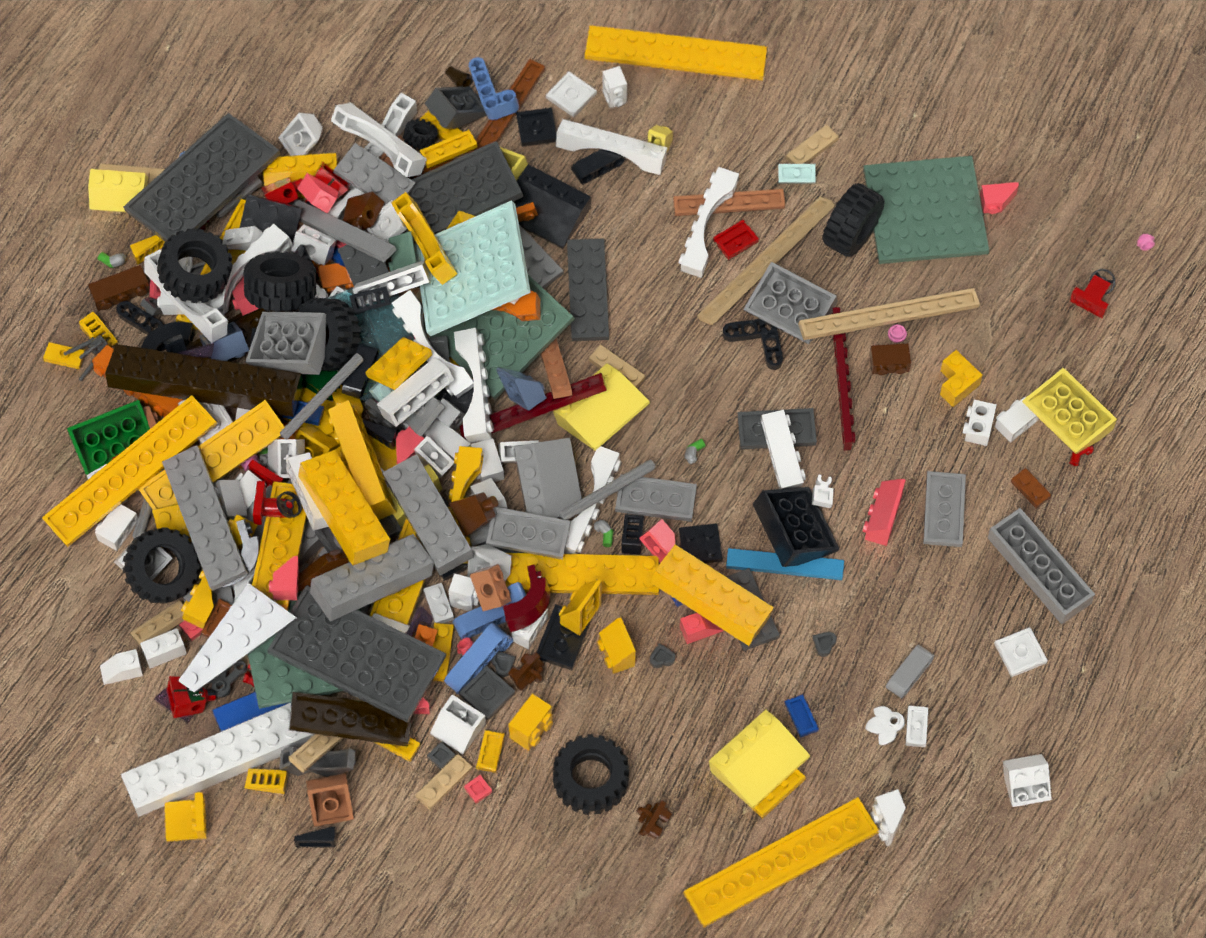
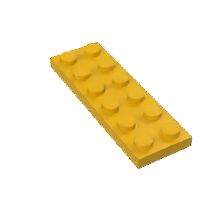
(403, 603)

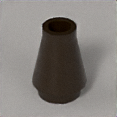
(458, 77)

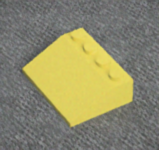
(1070, 411)
(603, 414)
(758, 759)

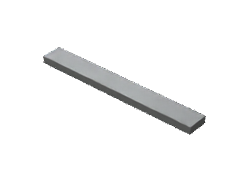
(344, 232)

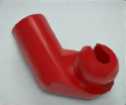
(1075, 458)

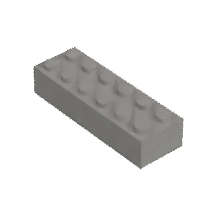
(428, 514)
(1041, 566)
(366, 582)

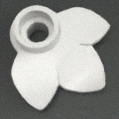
(882, 724)

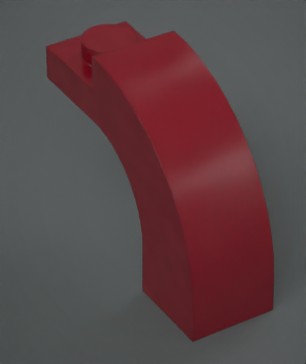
(532, 606)

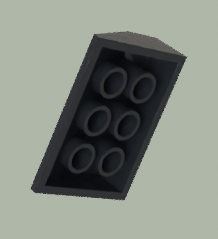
(557, 204)
(794, 525)

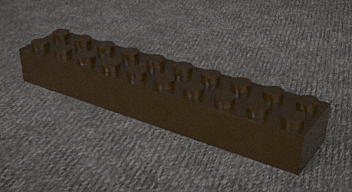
(203, 378)

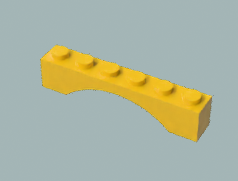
(425, 238)
(469, 466)
(201, 603)

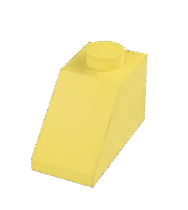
(660, 136)

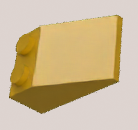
(582, 607)

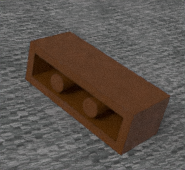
(119, 288)

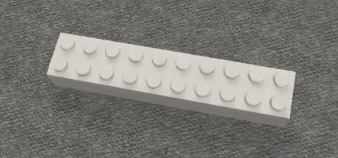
(212, 760)

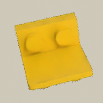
(186, 819)

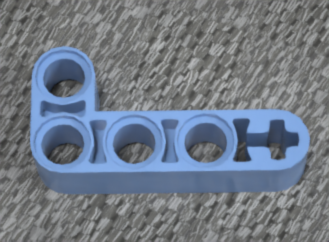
(495, 104)
(477, 621)
(478, 656)

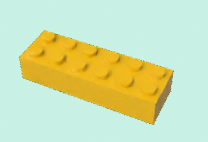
(361, 458)
(343, 507)
(711, 595)

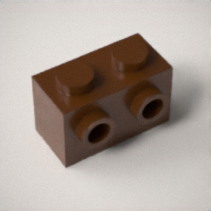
(890, 359)

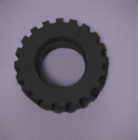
(853, 220)
(279, 281)
(189, 285)
(342, 330)
(135, 568)
(587, 798)

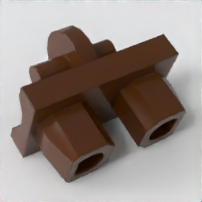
(528, 672)
(659, 812)

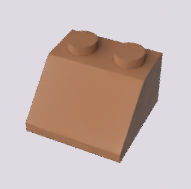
(329, 800)

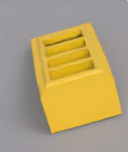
(146, 247)
(91, 322)
(280, 788)

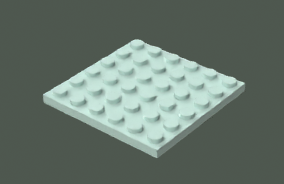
(488, 268)

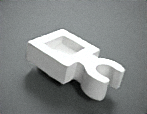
(822, 495)

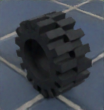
(420, 134)

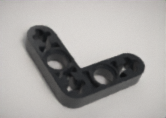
(764, 334)

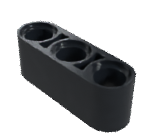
(596, 165)
(357, 381)

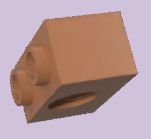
(490, 587)

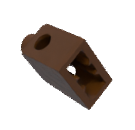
(363, 210)
(474, 512)

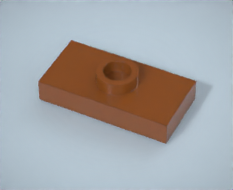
(215, 617)

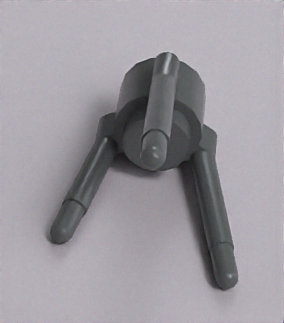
(95, 346)

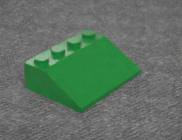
(107, 435)

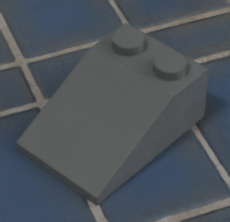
(455, 106)

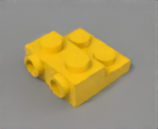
(170, 518)

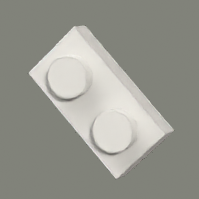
(438, 603)
(916, 726)

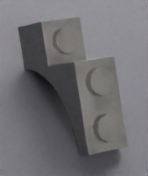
(328, 765)

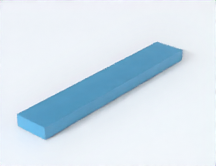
(769, 563)

